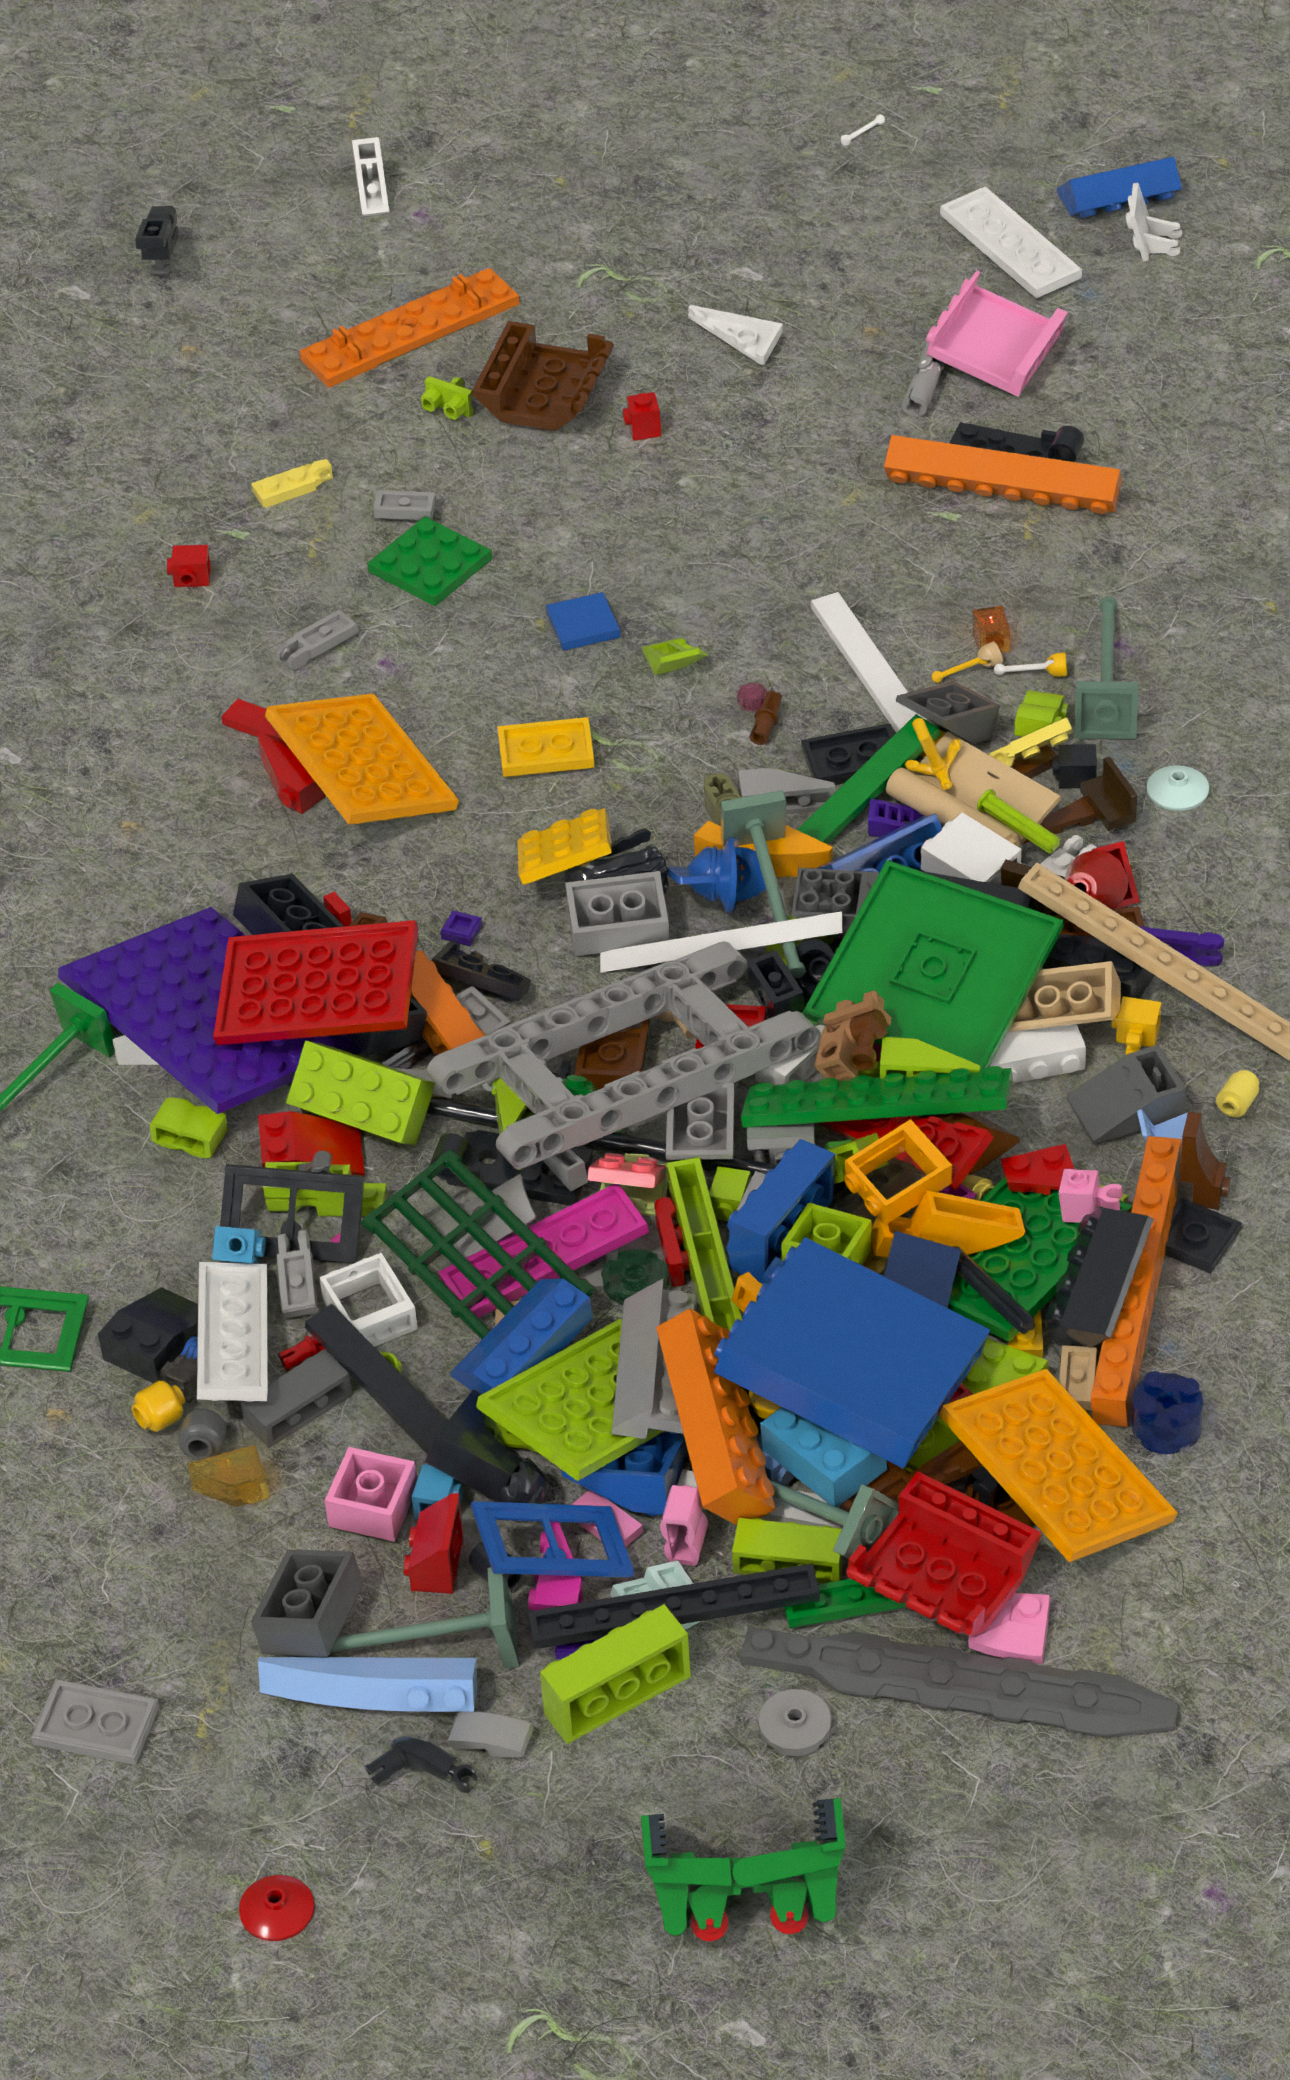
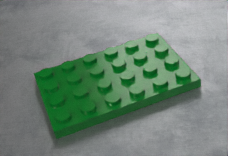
(1022, 1267)

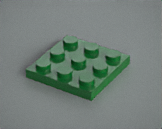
(429, 561)

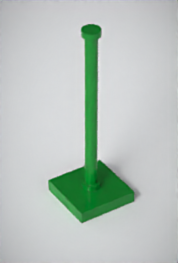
(79, 1020)

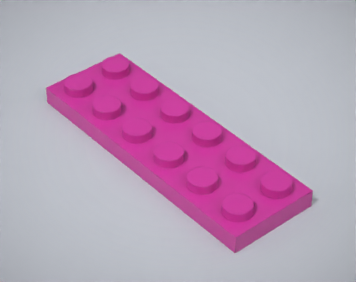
(573, 1234)

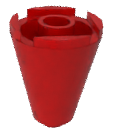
(1099, 876)

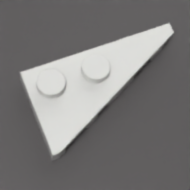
(747, 334)

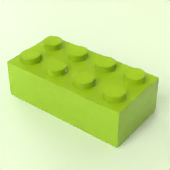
(360, 1092)
(615, 1673)

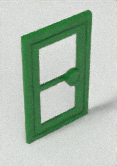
(71, 1303)

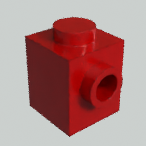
(642, 416)
(190, 565)

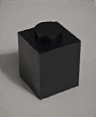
(1075, 764)

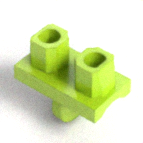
(450, 396)

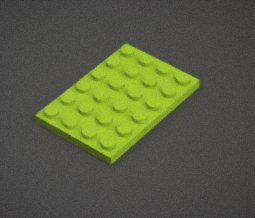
(567, 1405)

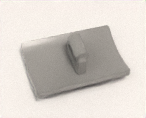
(514, 1198)

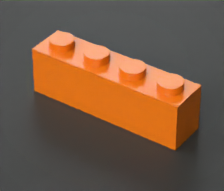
(446, 1020)

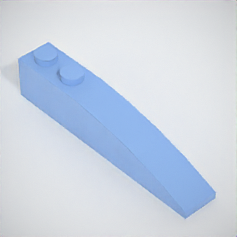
(373, 1682)

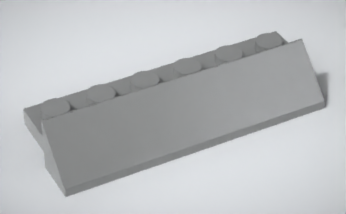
(642, 1381)

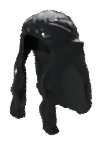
(626, 864)

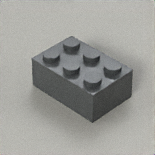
(307, 1603)

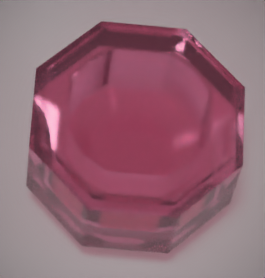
(751, 696)

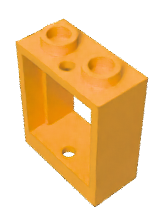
(919, 1148)

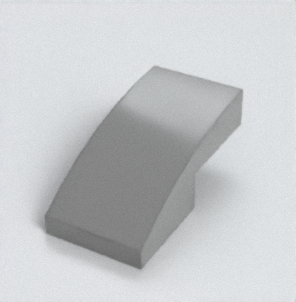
(494, 1732)

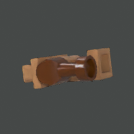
(850, 1036)

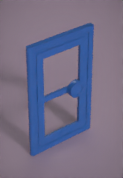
(554, 1558)

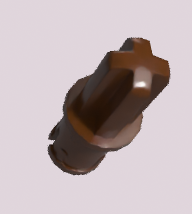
(766, 718)

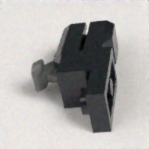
(158, 237)

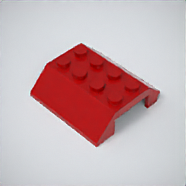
(947, 1557)

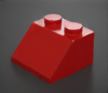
(436, 1547)

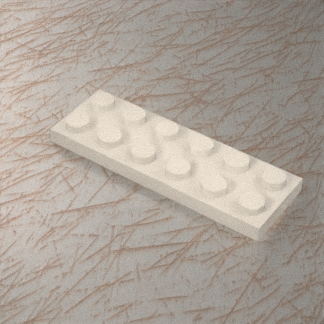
(1011, 242)
(232, 1332)

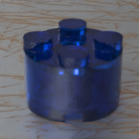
(1167, 1412)

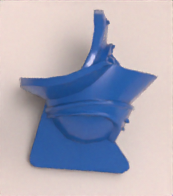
(717, 872)

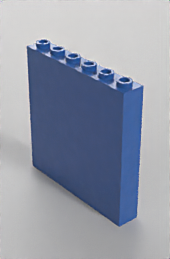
(851, 1351)

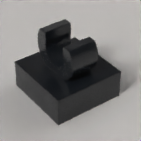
(988, 1488)

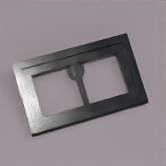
(351, 1185)

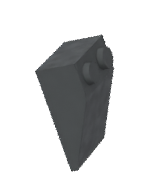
(954, 710)

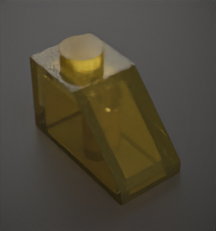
(230, 1477)

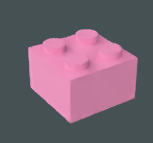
(371, 1494)

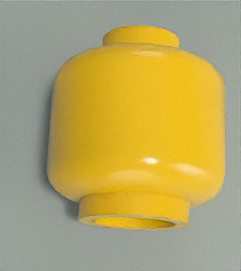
(158, 1406)

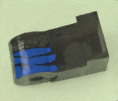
(184, 1370)

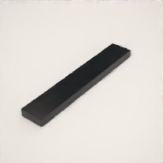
(376, 1375)

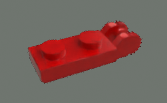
(671, 1239)

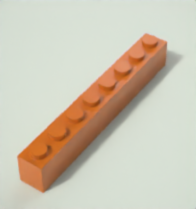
(1003, 474)

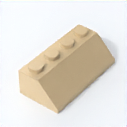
(1070, 997)

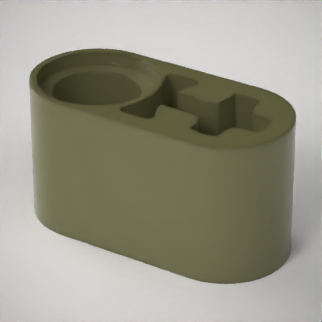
(718, 788)

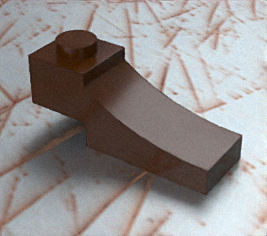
(1201, 1166)

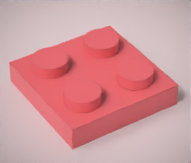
(619, 1171)

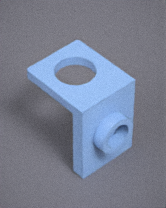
(1170, 1129)

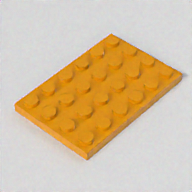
(361, 758)
(1058, 1464)

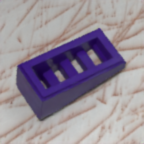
(888, 816)

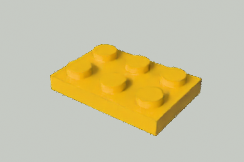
(545, 747)

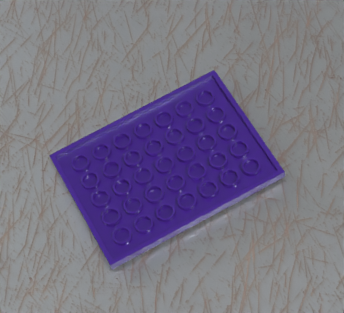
(166, 1000)

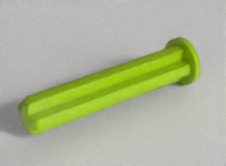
(1017, 821)

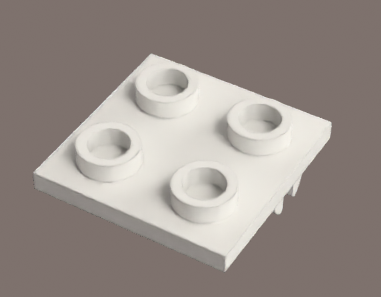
(1149, 229)

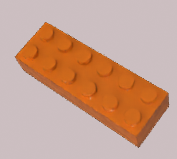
(715, 1421)

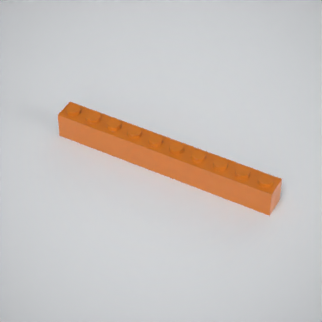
(1123, 1352)

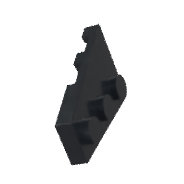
(471, 969)

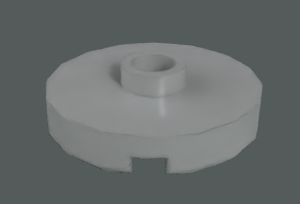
(798, 1736)

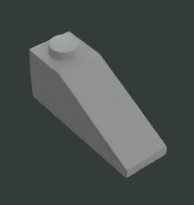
(800, 791)

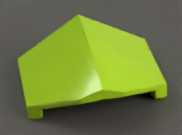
(672, 655)

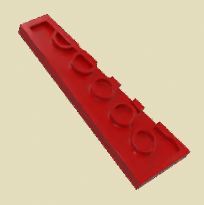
(957, 1142)

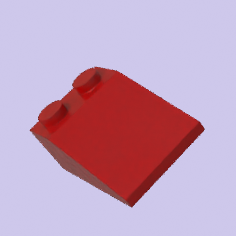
(299, 1136)

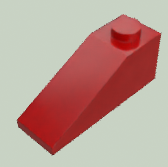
(288, 775)

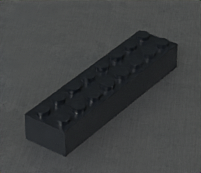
(287, 906)

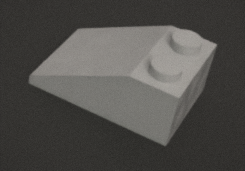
(702, 1127)

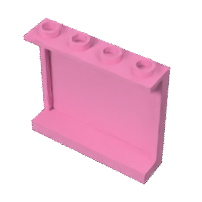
(993, 337)

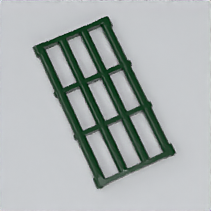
(469, 1225)

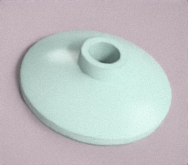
(1177, 788)

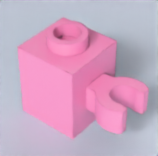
(1082, 1194)

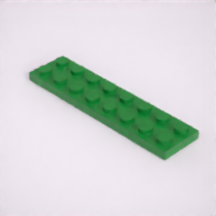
(876, 1097)

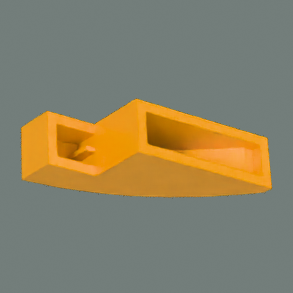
(786, 853)
(953, 1222)

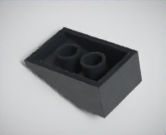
(149, 1333)

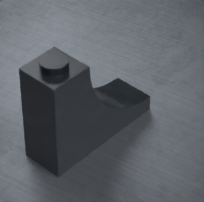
(471, 1452)

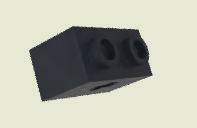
(774, 985)

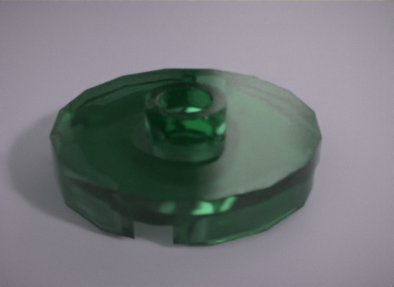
(632, 1273)

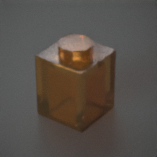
(991, 625)

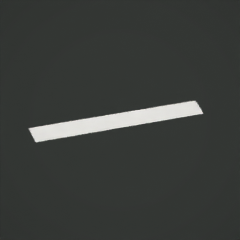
(739, 938)

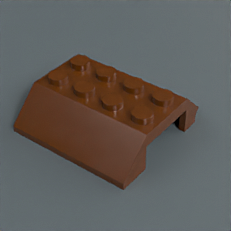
(537, 381)

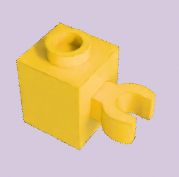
(1137, 1023)

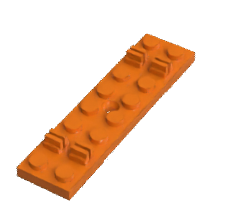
(408, 327)

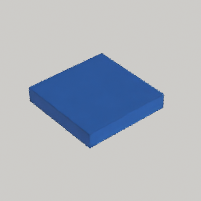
(582, 621)

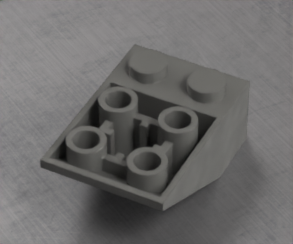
(830, 892)
(1136, 1082)

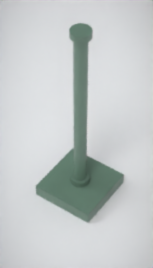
(1106, 707)
(754, 822)
(861, 1526)
(499, 1617)

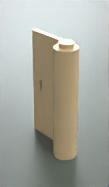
(971, 776)

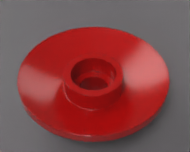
(279, 1919)

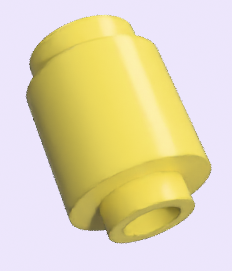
(1238, 1093)

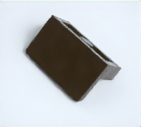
(1111, 796)

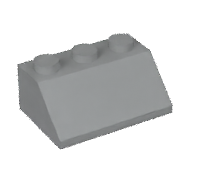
(616, 912)

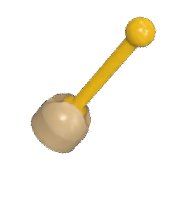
(988, 656)

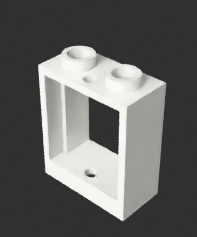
(368, 1272)

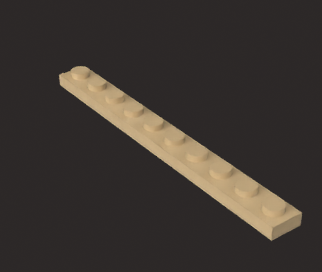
(1158, 958)

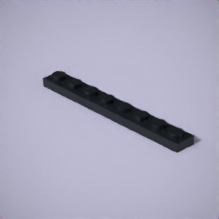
(686, 1603)

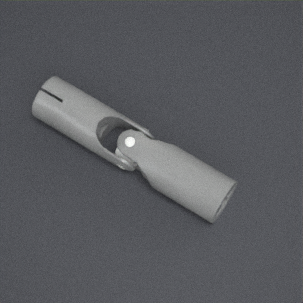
(922, 384)

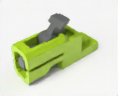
(325, 1202)

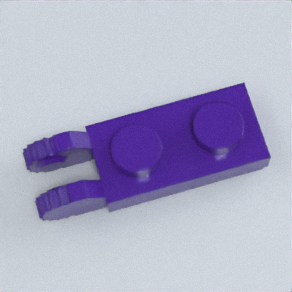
(1189, 943)

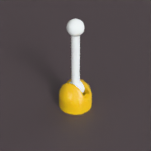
(1055, 665)

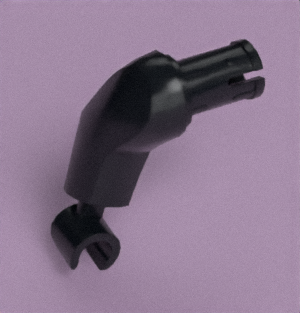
(419, 1755)

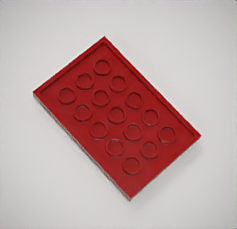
(316, 982)

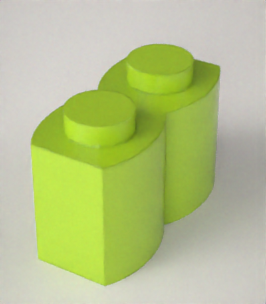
(1039, 711)
(188, 1127)

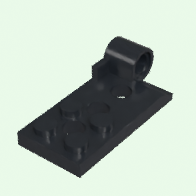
(1058, 445)
(482, 1145)

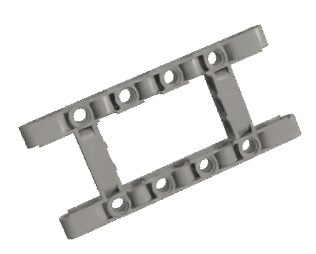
(568, 1121)

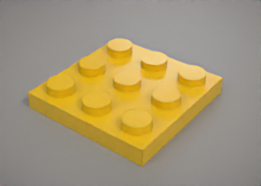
(563, 845)

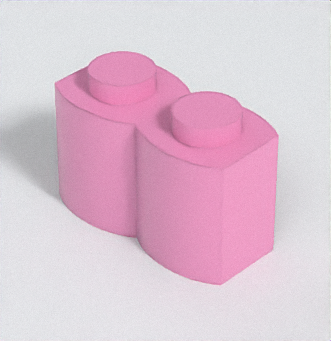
(683, 1525)

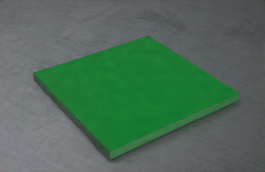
(941, 960)

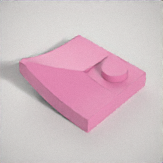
(1017, 1630)

